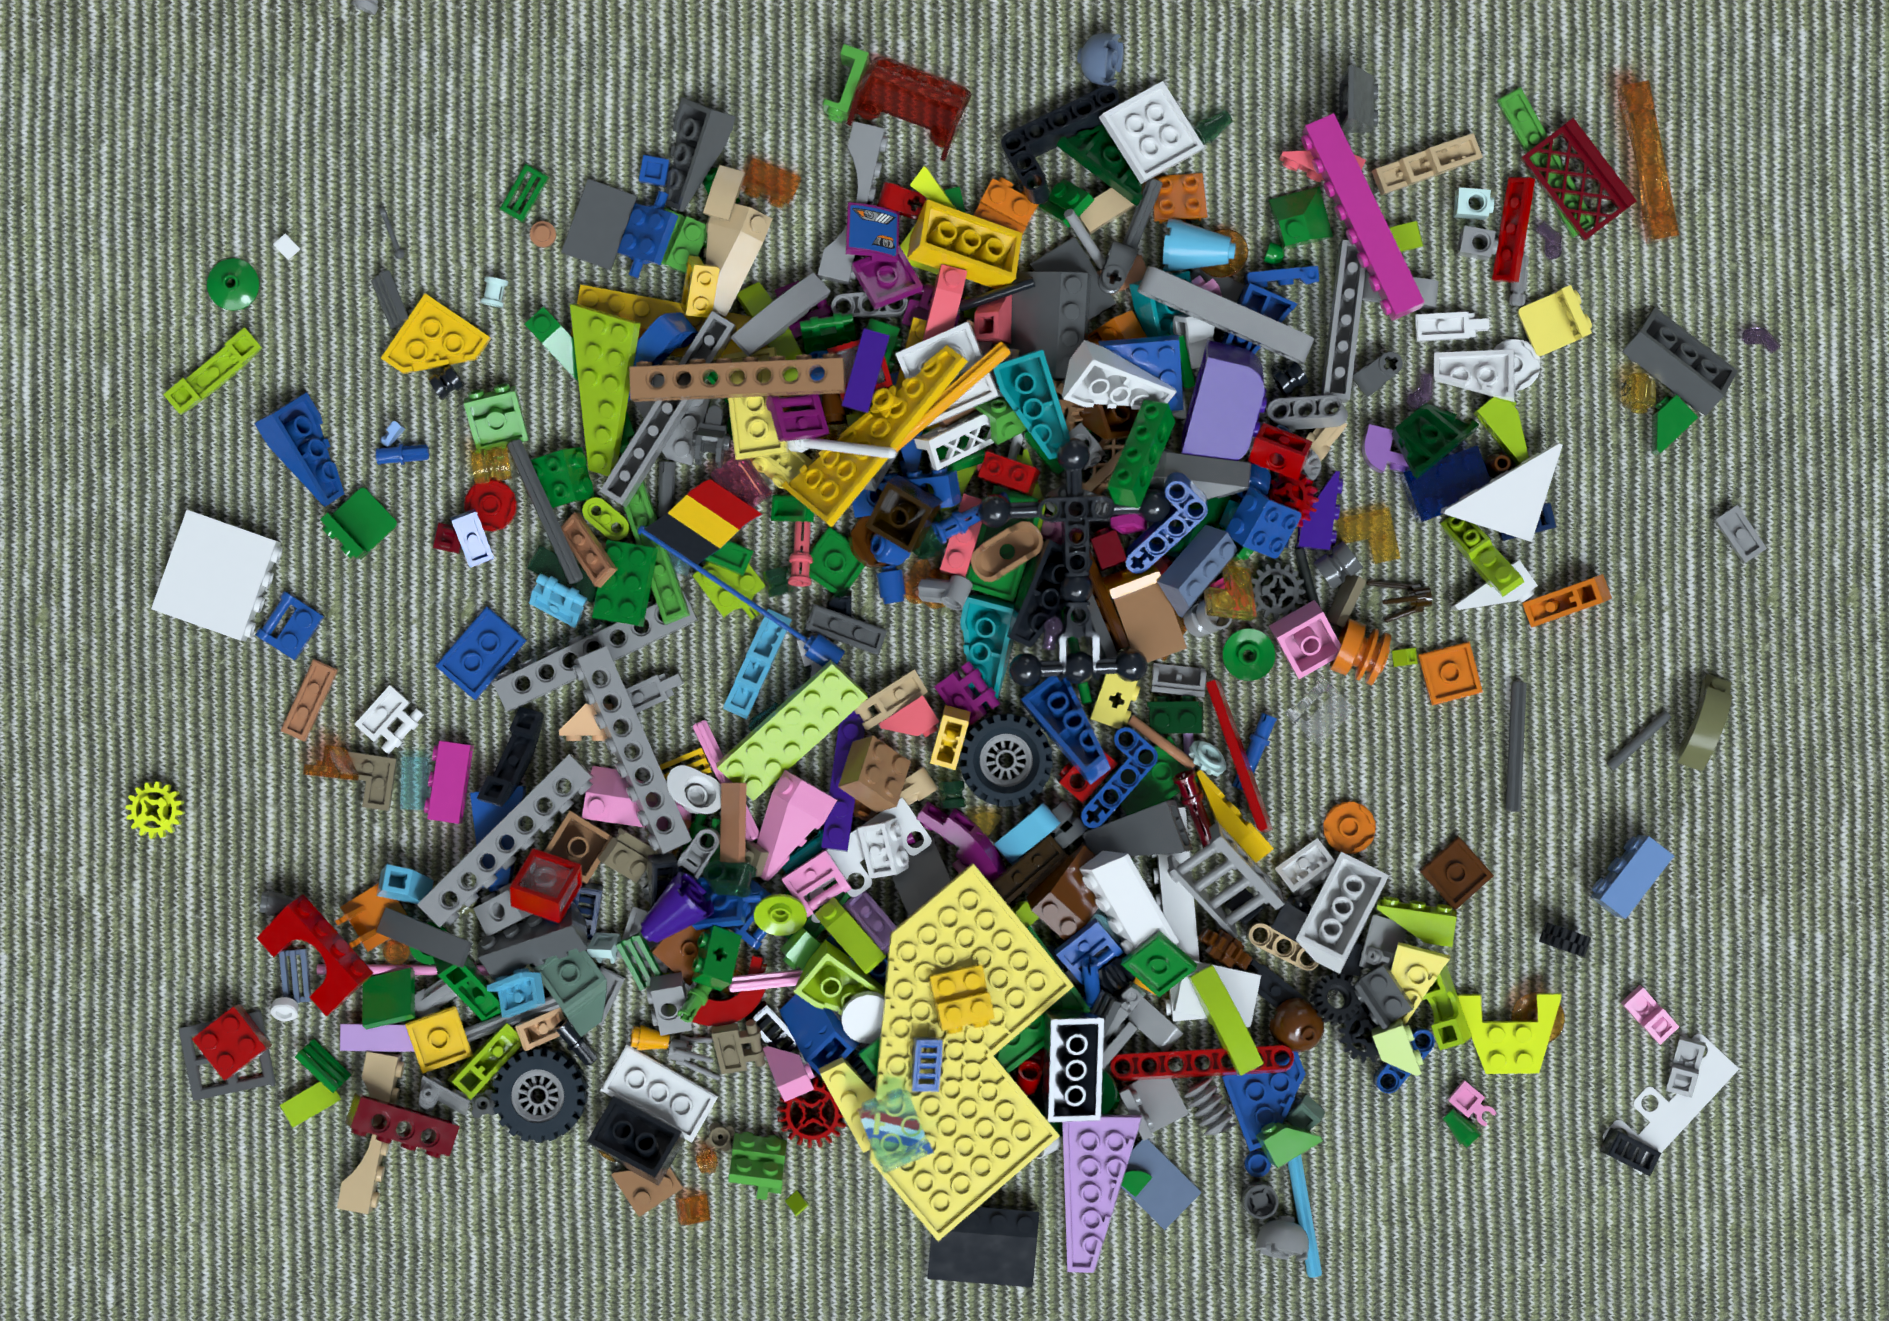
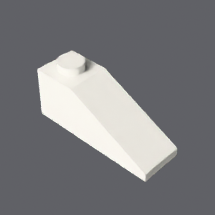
(1487, 595)

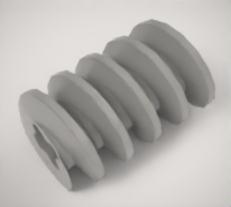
(1209, 1107)

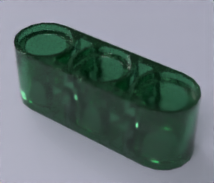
(547, 563)

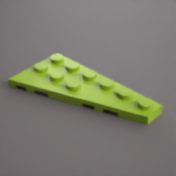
(603, 354)

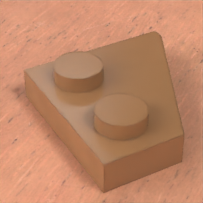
(644, 1194)

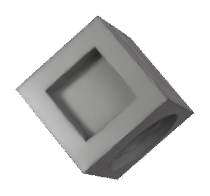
(1466, 248)
(1095, 449)

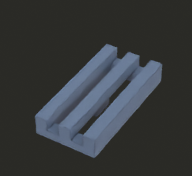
(305, 974)

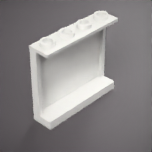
(217, 576)

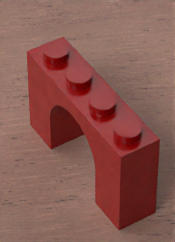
(343, 966)

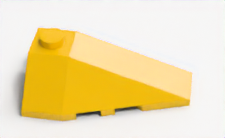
(1232, 820)

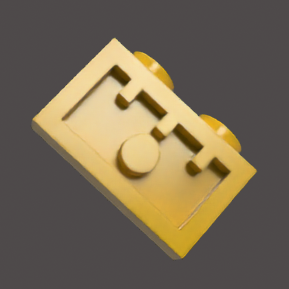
(699, 288)

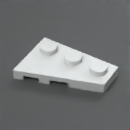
(1479, 371)

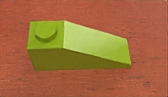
(1504, 425)
(850, 935)
(485, 1061)

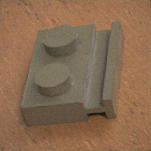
(627, 855)

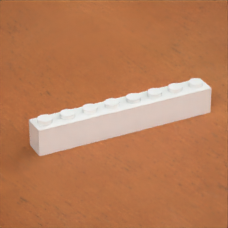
(1179, 912)

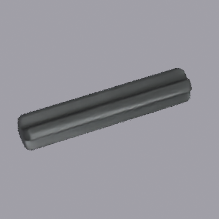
(1142, 213)

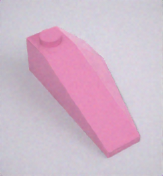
(610, 803)
(790, 817)

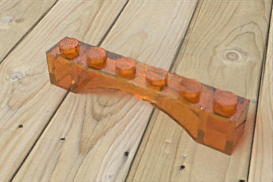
(1656, 197)

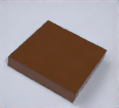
(1456, 873)

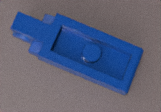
(1283, 276)

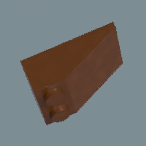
(1064, 898)

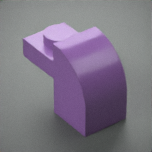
(1377, 452)

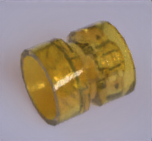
(490, 464)

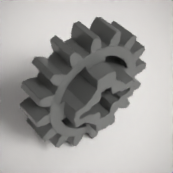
(1288, 591)

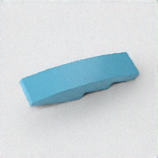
(756, 666)

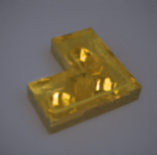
(1375, 527)
(1236, 599)

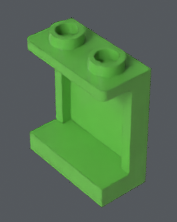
(859, 62)

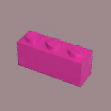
(449, 782)

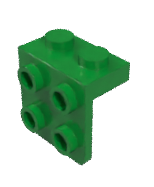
(564, 476)
(359, 524)

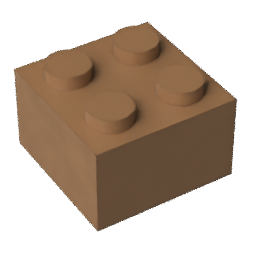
(874, 774)
(579, 843)

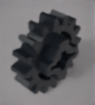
(1352, 1037)

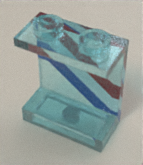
(894, 1130)

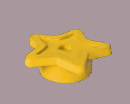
(879, 398)

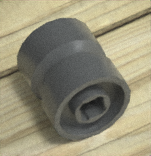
(1338, 565)
(1064, 814)
(1259, 1199)

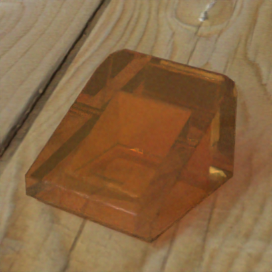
(692, 1209)

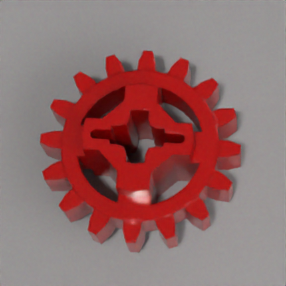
(1297, 490)

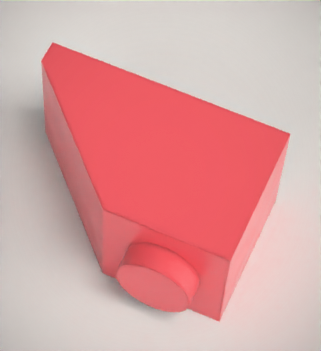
(913, 719)

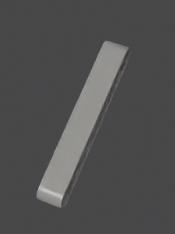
(1225, 315)

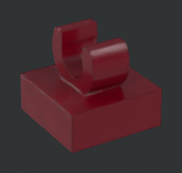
(446, 539)

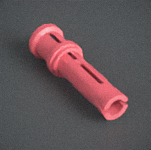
(801, 559)

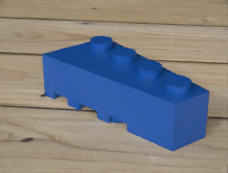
(1065, 722)

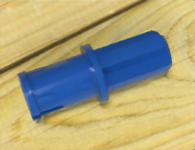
(402, 454)

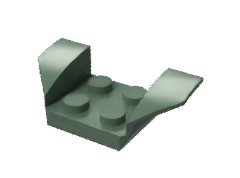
(576, 988)

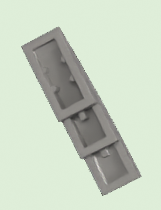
(780, 314)

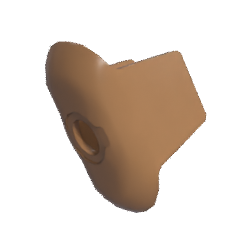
(987, 559)

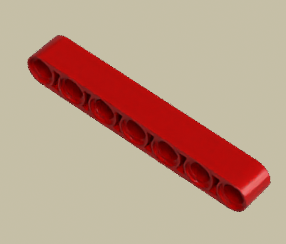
(1189, 1068)

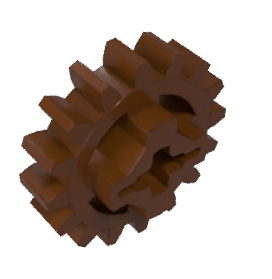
(1225, 948)

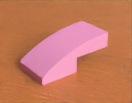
(1649, 1014)

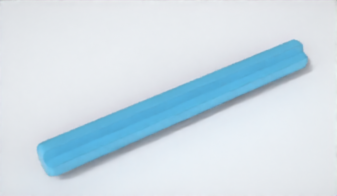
(1304, 1214)

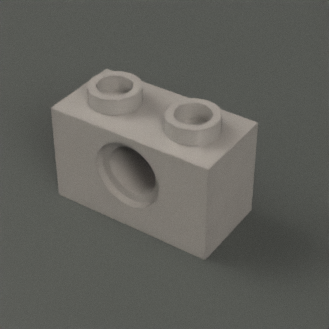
(497, 913)
(664, 990)

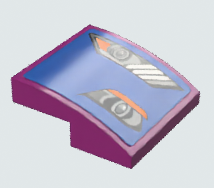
(872, 232)

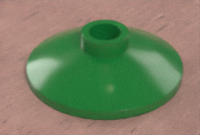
(245, 288)
(1258, 644)

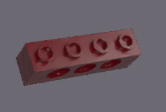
(365, 1108)

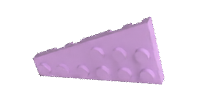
(1093, 1174)

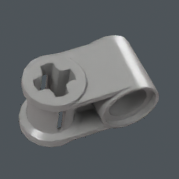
(699, 853)

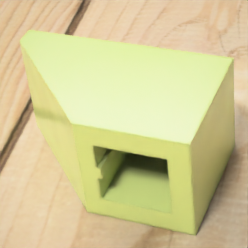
(1395, 1047)

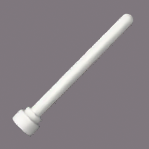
(838, 446)

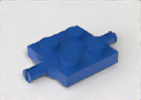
(647, 234)
(728, 909)

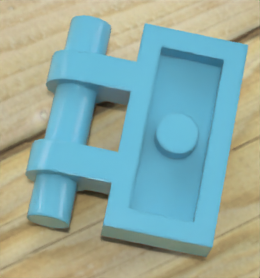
(558, 600)

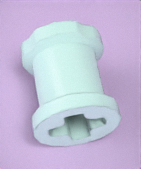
(494, 292)

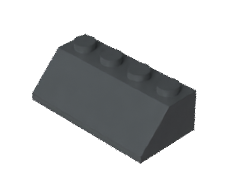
(1680, 361)

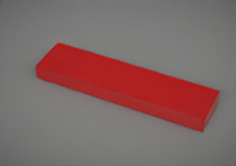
(1513, 229)

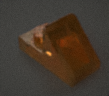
(335, 764)

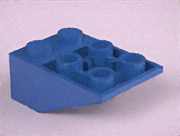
(816, 1032)

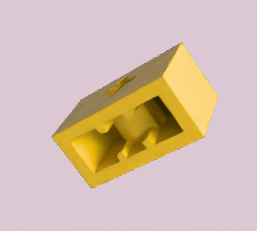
(950, 737)

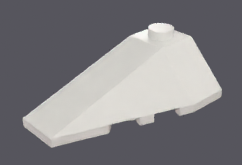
(1107, 379)

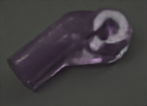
(1553, 240)
(1423, 394)
(1052, 629)

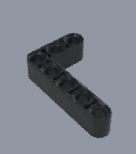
(1050, 130)

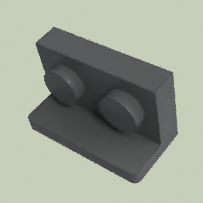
(1383, 996)

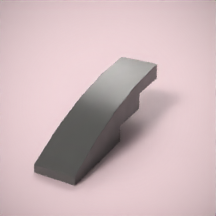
(424, 937)

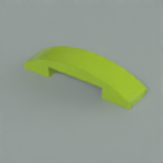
(753, 301)
(214, 372)

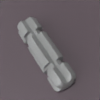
(1518, 297)

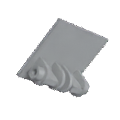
(1381, 943)
(433, 1091)

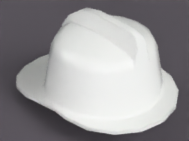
(694, 790)

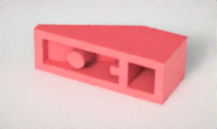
(945, 301)

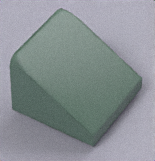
(1305, 1113)

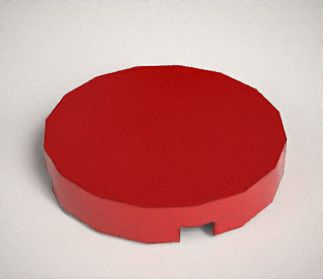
(493, 503)

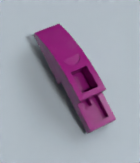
(972, 842)

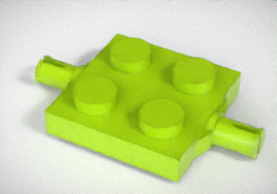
(724, 601)

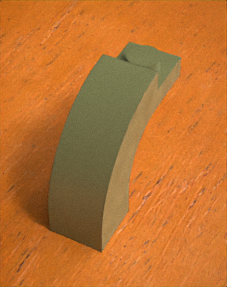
(1707, 724)

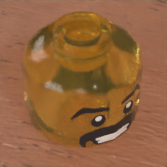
(1638, 392)

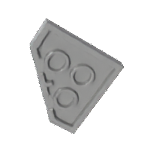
(679, 446)

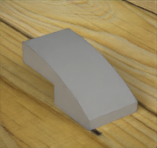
(1685, 1066)

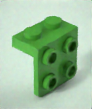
(1003, 420)

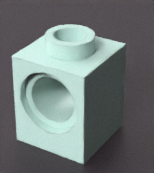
(1462, 208)

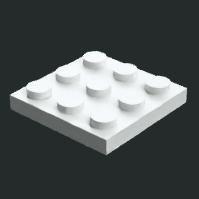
(1151, 132)
(963, 342)

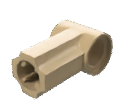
(1324, 438)
(917, 786)

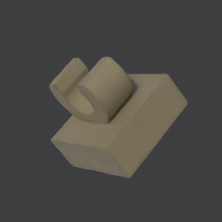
(755, 856)

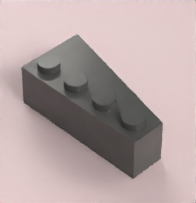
(533, 942)

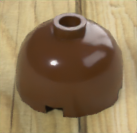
(1297, 1025)

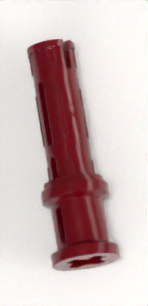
(1192, 798)

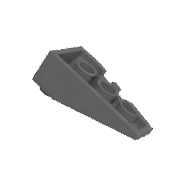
(1210, 475)

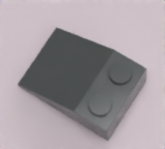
(1357, 101)

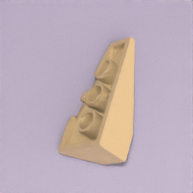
(734, 249)

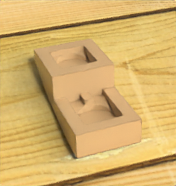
(724, 193)

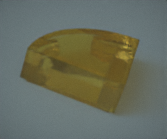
(986, 821)

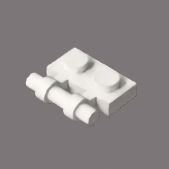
(383, 713)

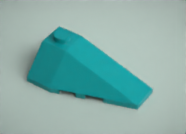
(1154, 316)

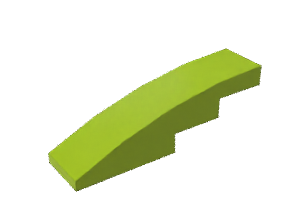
(1225, 1019)

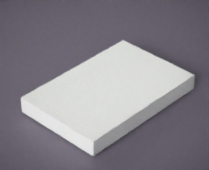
(1240, 985)

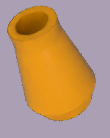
(647, 1038)

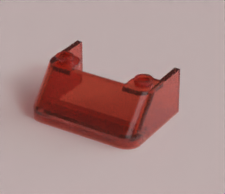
(913, 98)

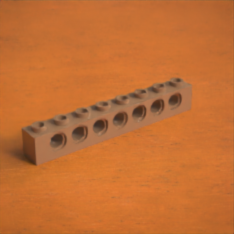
(832, 382)

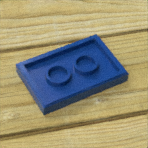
(481, 653)

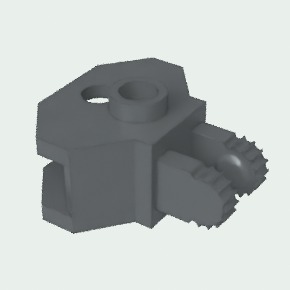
(711, 437)

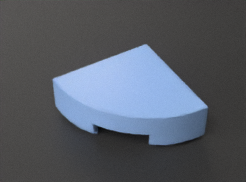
(394, 431)

